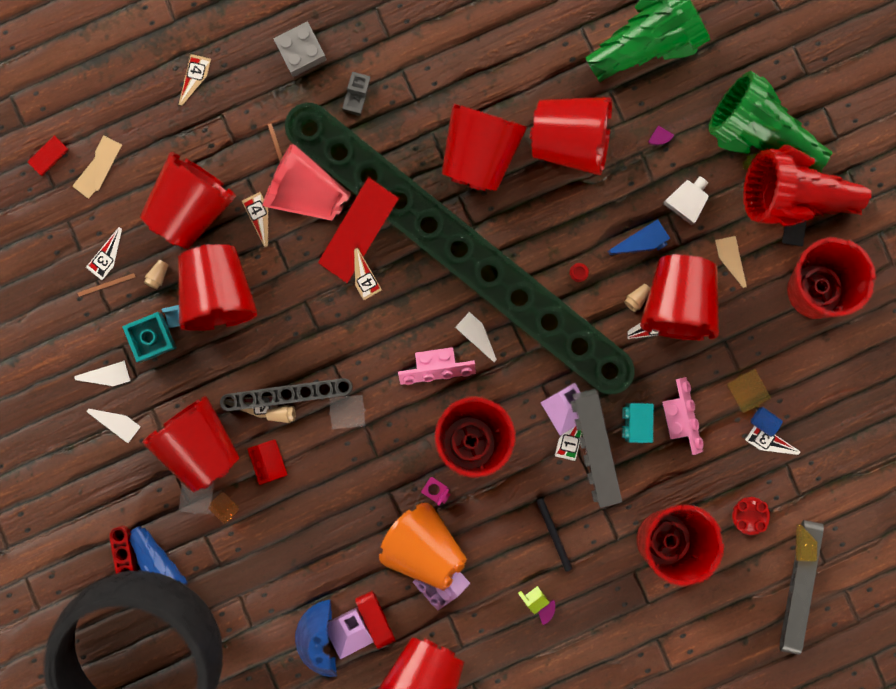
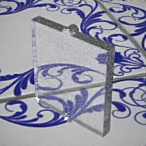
(347, 412)
(197, 501)

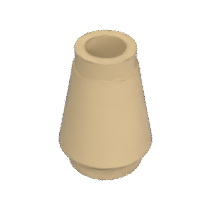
(156, 275)
(637, 298)
(281, 414)

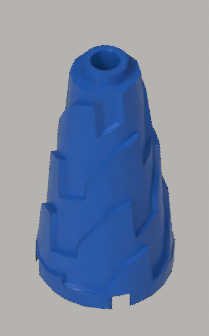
(152, 556)

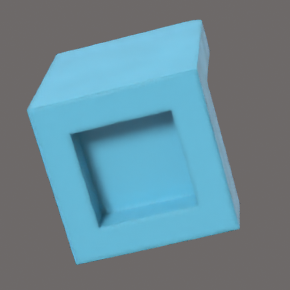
(172, 316)

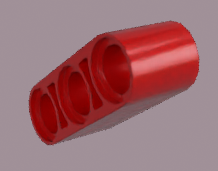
(117, 544)
(375, 620)

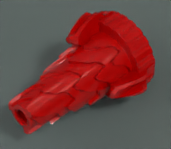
(788, 192)

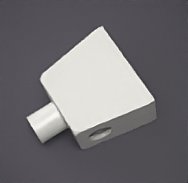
(688, 200)

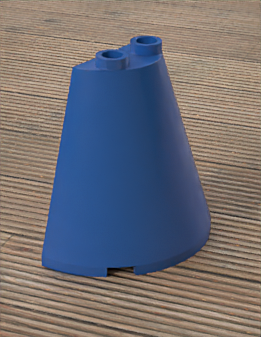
(312, 636)

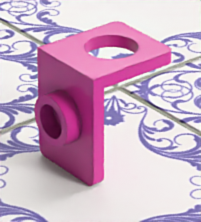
(443, 494)

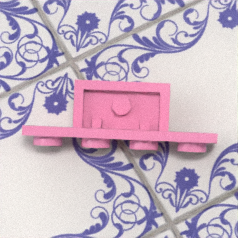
(436, 365)
(681, 416)

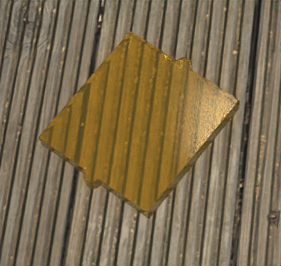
(748, 390)

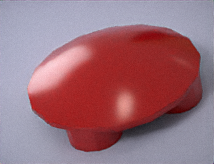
(751, 516)

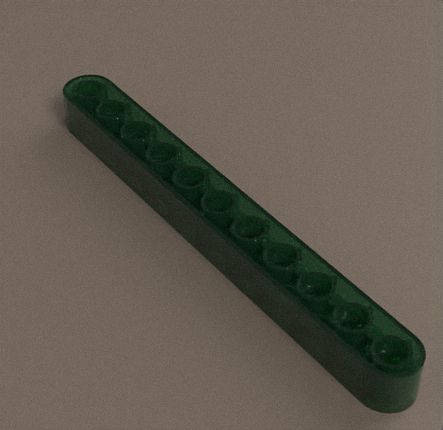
(479, 255)

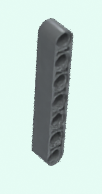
(278, 398)
(800, 596)

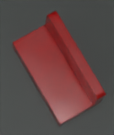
(267, 461)

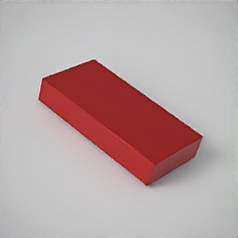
(48, 155)

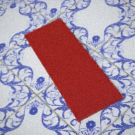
(358, 229)

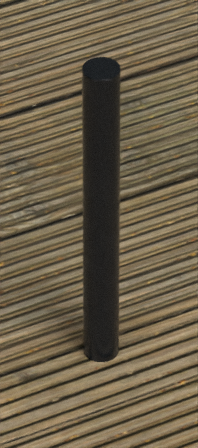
(554, 535)

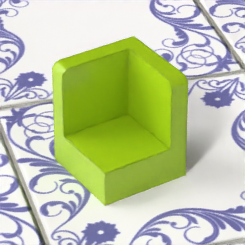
(534, 600)

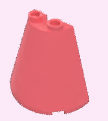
(304, 187)

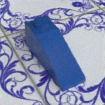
(646, 239)

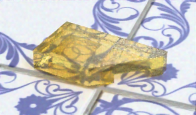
(805, 545)

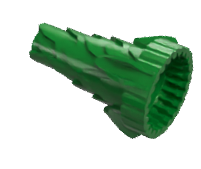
(660, 29)
(754, 117)

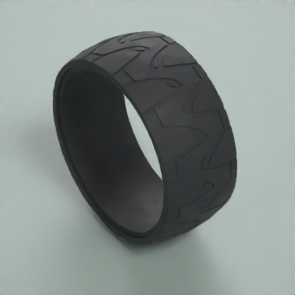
(143, 591)

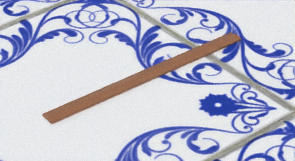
(275, 141)
(106, 284)

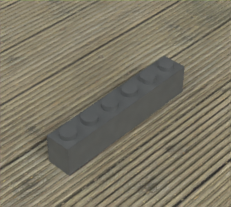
(597, 448)

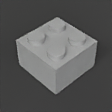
(300, 49)

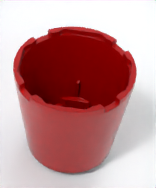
(572, 132)
(479, 148)
(184, 201)
(842, 274)
(213, 289)
(683, 299)
(479, 421)
(194, 446)
(693, 546)
(424, 667)

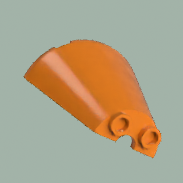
(422, 548)

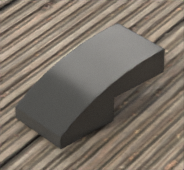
(356, 94)

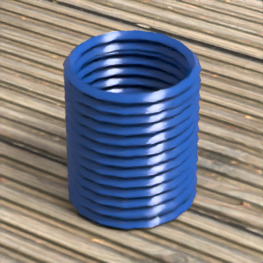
(766, 421)

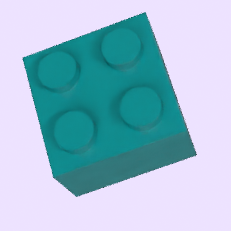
(149, 337)
(638, 422)

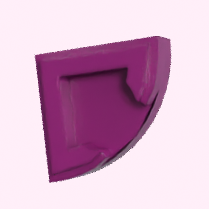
(660, 136)
(547, 612)

